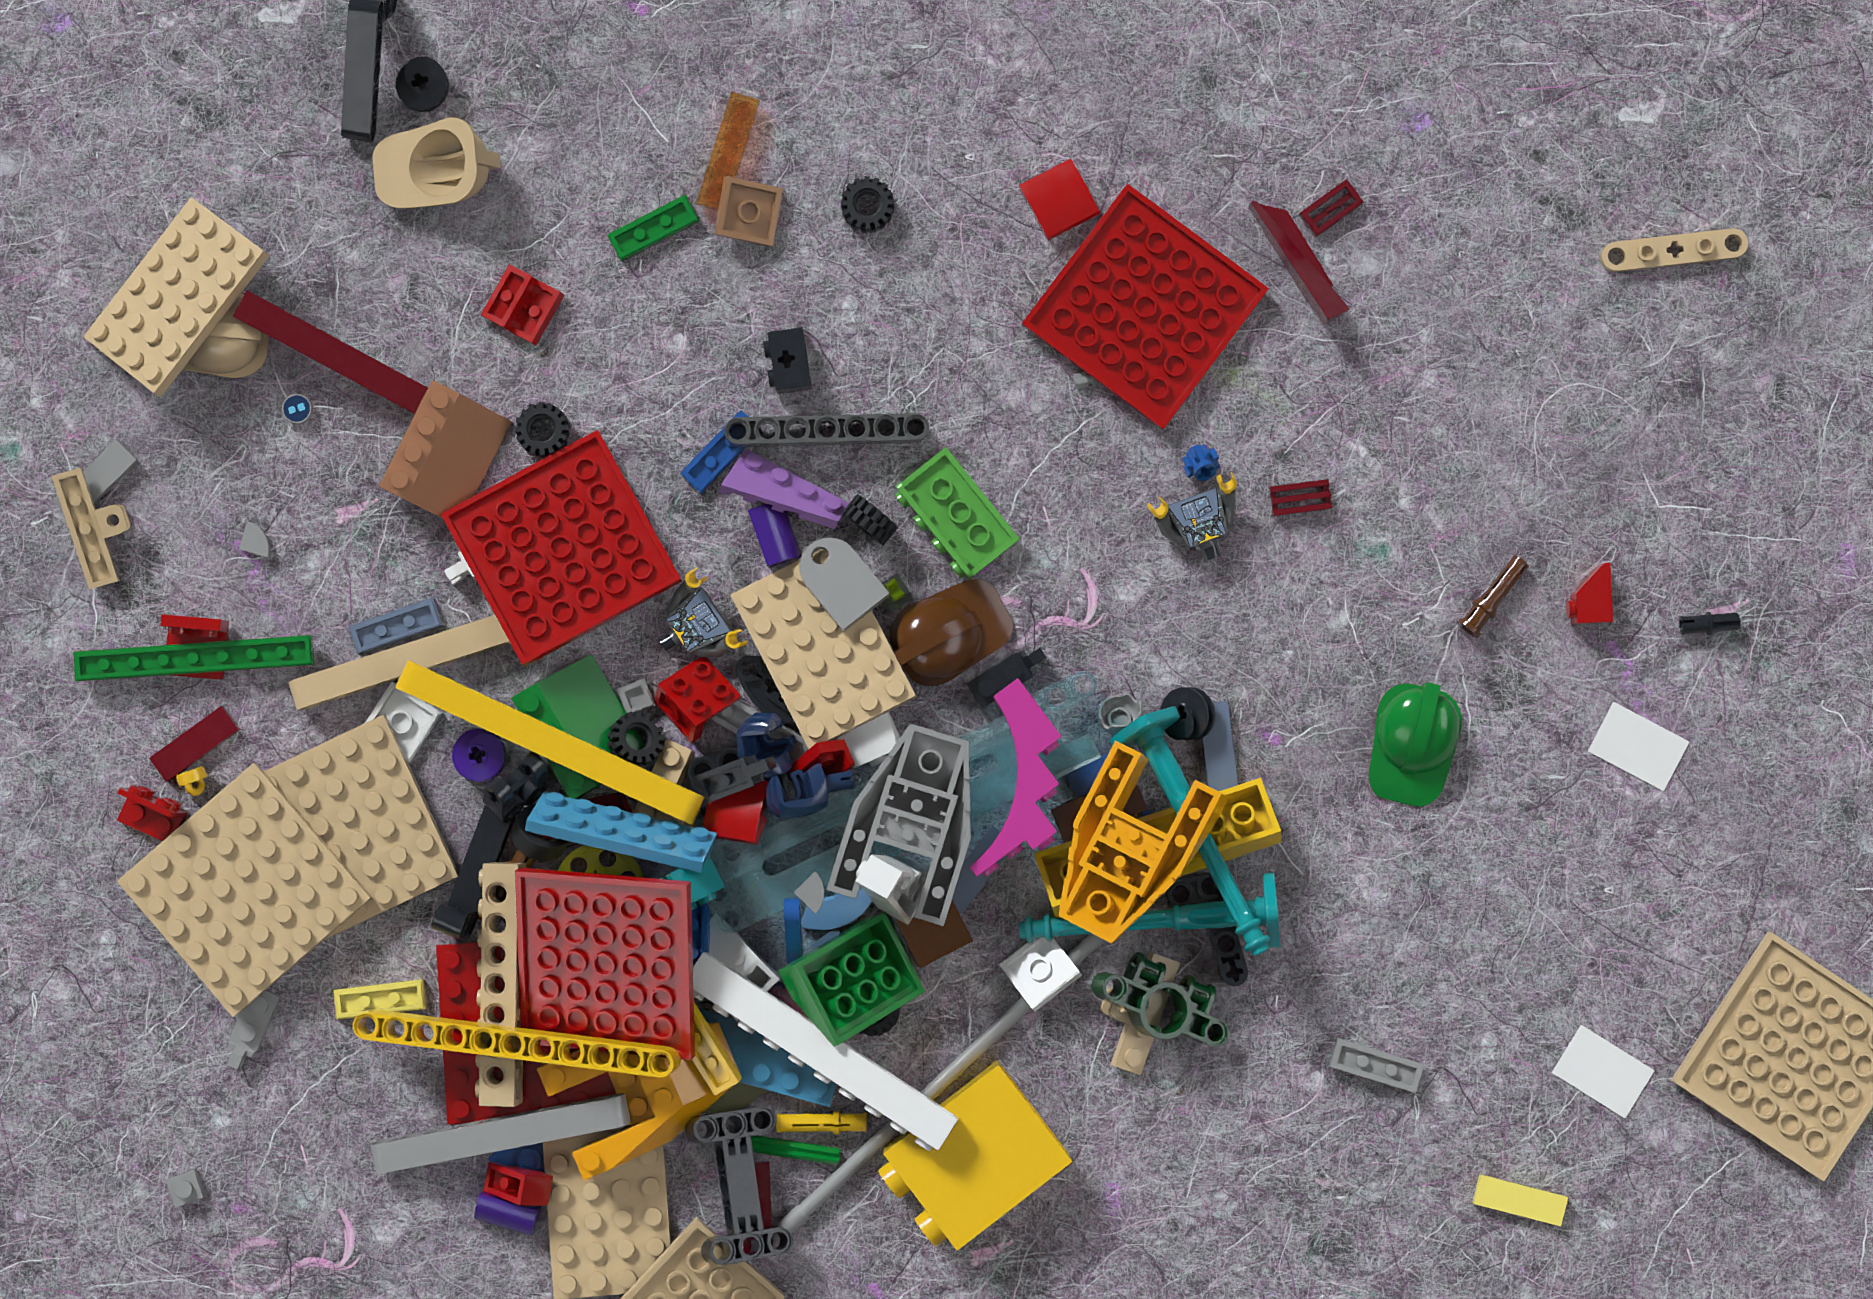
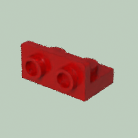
(832, 756)

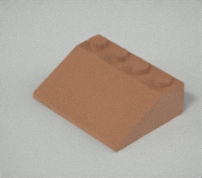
(444, 451)

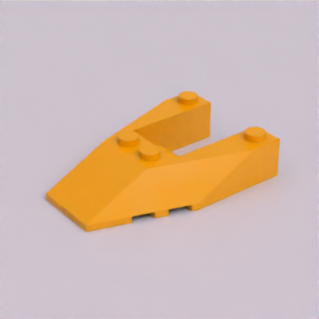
(1121, 862)
(655, 1106)

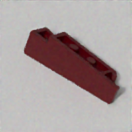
(1299, 261)

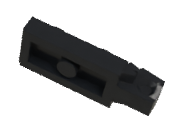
(1004, 673)
(733, 777)

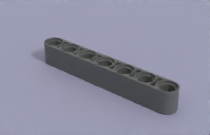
(840, 423)

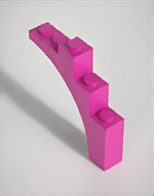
(1025, 821)

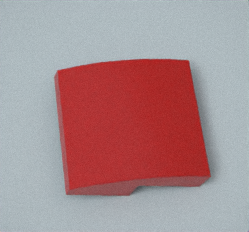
(1059, 199)
(522, 305)
(738, 815)

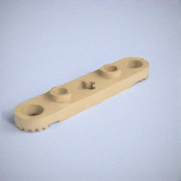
(1695, 248)

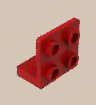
(195, 630)
(695, 696)
(150, 814)

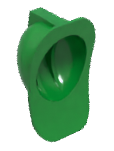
(1413, 743)

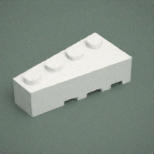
(893, 884)

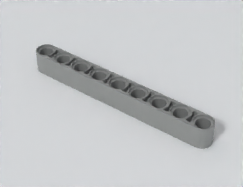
(500, 1133)

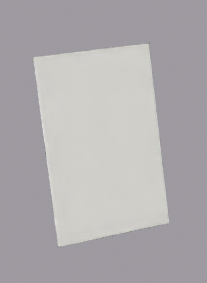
(1638, 746)
(1603, 1071)

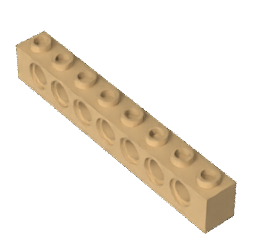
(488, 1089)

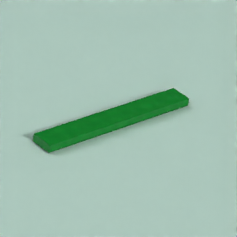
(193, 658)

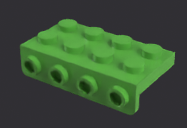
(956, 514)

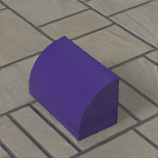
(774, 535)
(506, 1214)

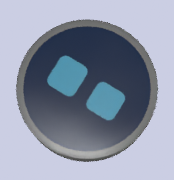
(297, 409)

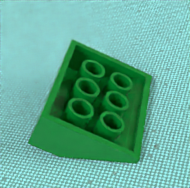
(582, 705)
(853, 979)

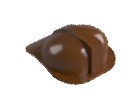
(950, 631)

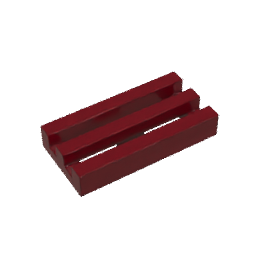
(1311, 223)
(1299, 486)

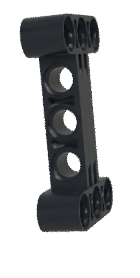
(738, 1186)

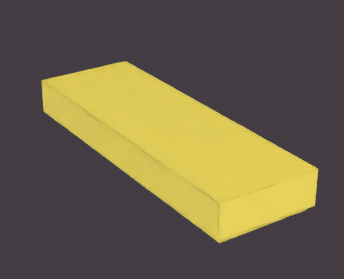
(389, 997)
(1520, 1200)

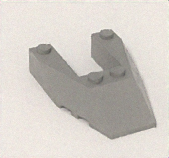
(918, 805)

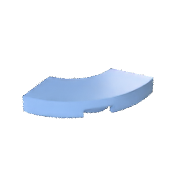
(836, 911)

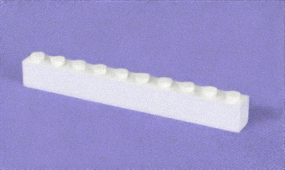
(807, 1045)

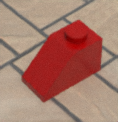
(1592, 598)
(518, 1184)

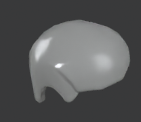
(1118, 712)

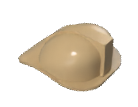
(432, 165)
(230, 349)

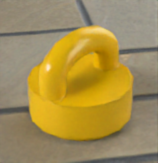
(186, 778)

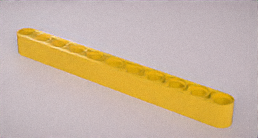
(549, 742)
(502, 1047)

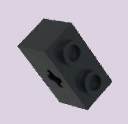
(790, 343)

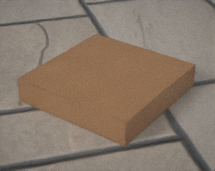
(748, 211)

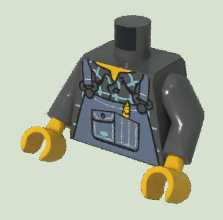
(1199, 518)
(697, 622)

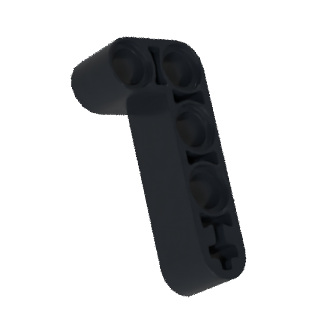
(1196, 896)

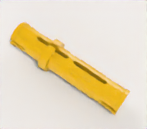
(822, 1122)

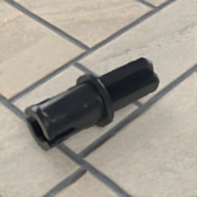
(1709, 623)

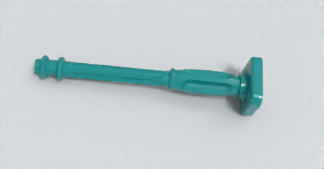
(1148, 735)
(1180, 917)

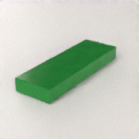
(653, 228)

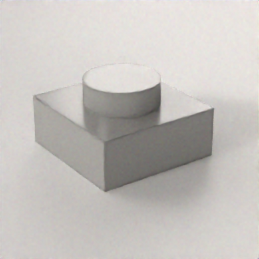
(185, 1188)

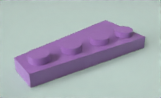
(769, 483)

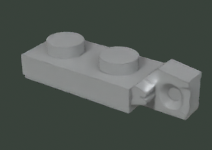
(251, 1028)

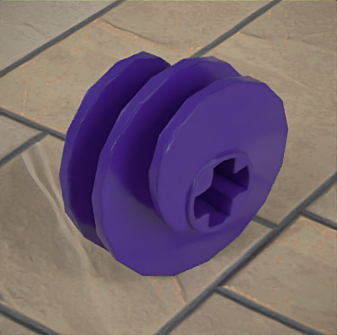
(474, 769)

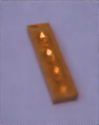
(728, 148)

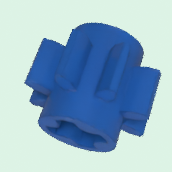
(1201, 462)

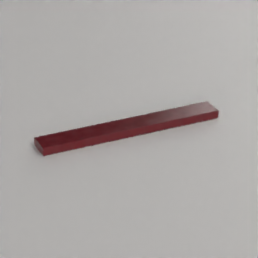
(330, 352)

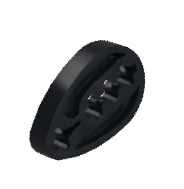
(757, 688)

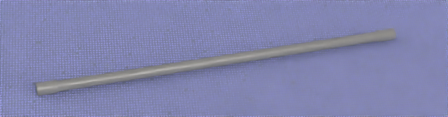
(801, 1212)

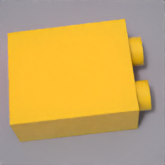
(985, 1164)

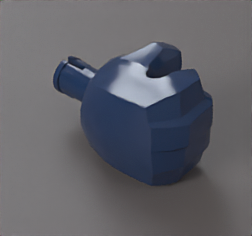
(754, 739)
(810, 790)

